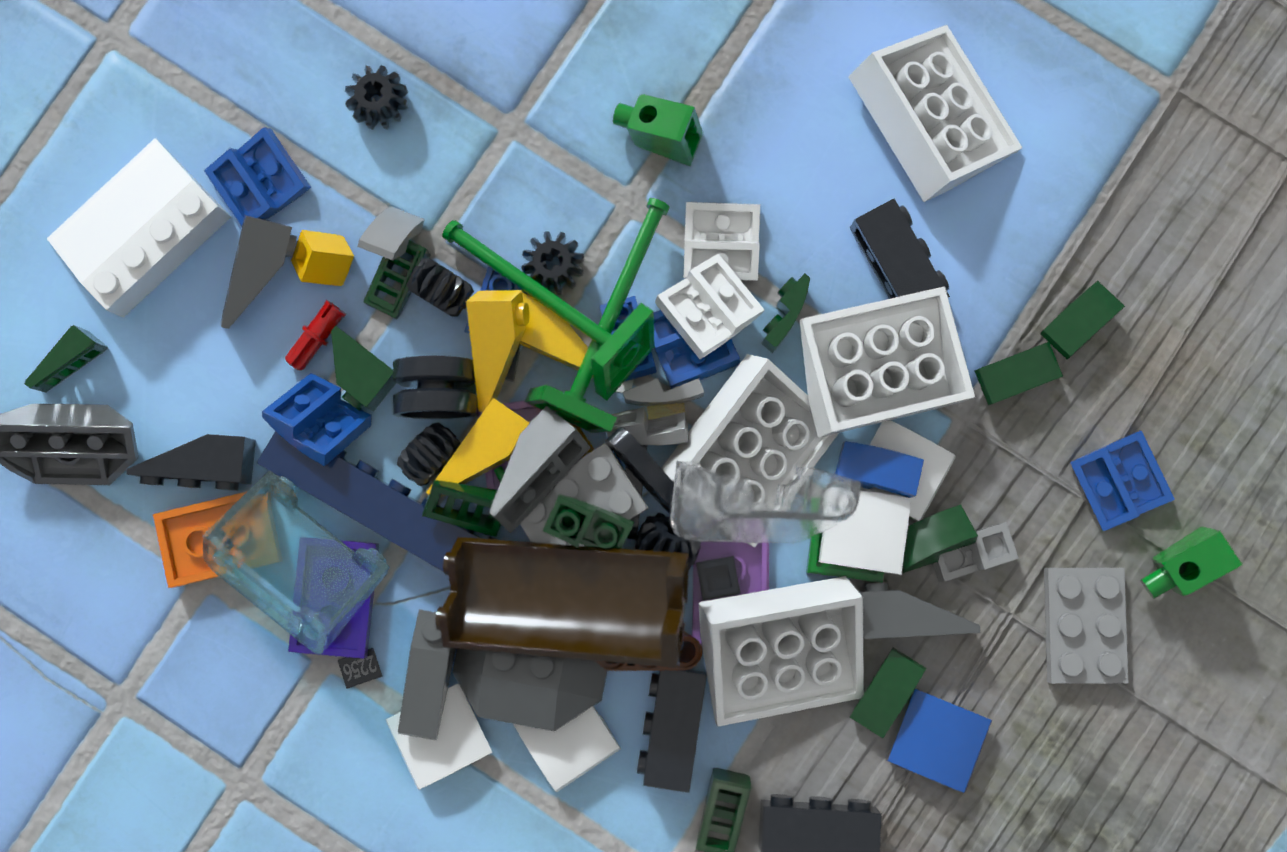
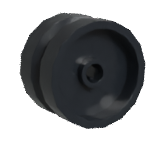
(434, 387)

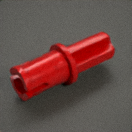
(314, 335)

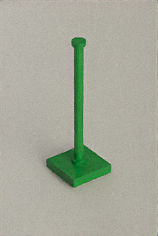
(619, 351)
(571, 404)

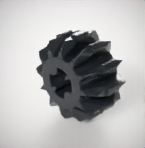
(376, 83)
(547, 252)
(440, 287)
(428, 454)
(659, 536)

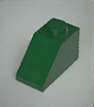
(359, 372)

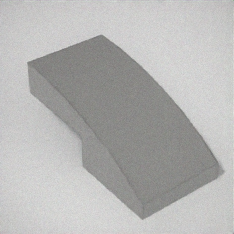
(390, 233)
(652, 394)
(658, 431)
(991, 549)

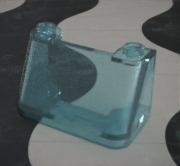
(291, 563)

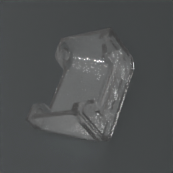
(722, 509)

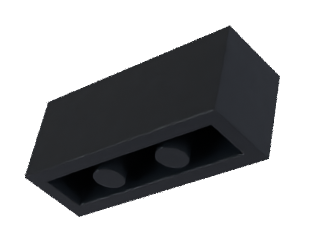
(895, 252)
(672, 729)
(818, 825)

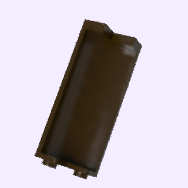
(565, 601)

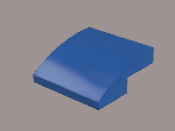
(257, 177)
(680, 361)
(316, 419)
(1122, 480)
(939, 740)

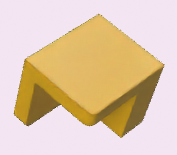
(322, 258)

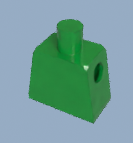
(662, 127)
(1205, 559)

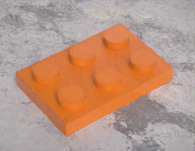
(181, 539)

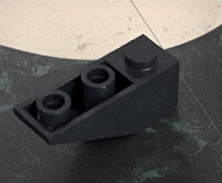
(208, 458)

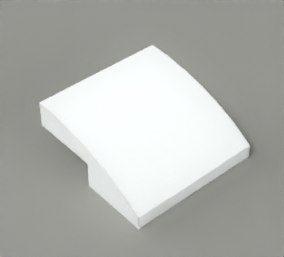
(725, 230)
(709, 306)
(935, 465)
(872, 536)
(457, 744)
(570, 749)

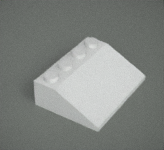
(934, 111)
(137, 229)
(883, 361)
(755, 431)
(783, 649)

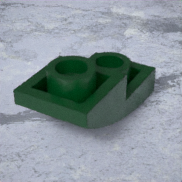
(792, 299)
(1082, 320)
(1018, 373)
(586, 524)
(936, 536)
(888, 692)

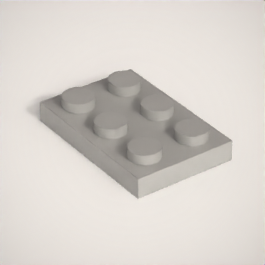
(595, 480)
(1086, 626)

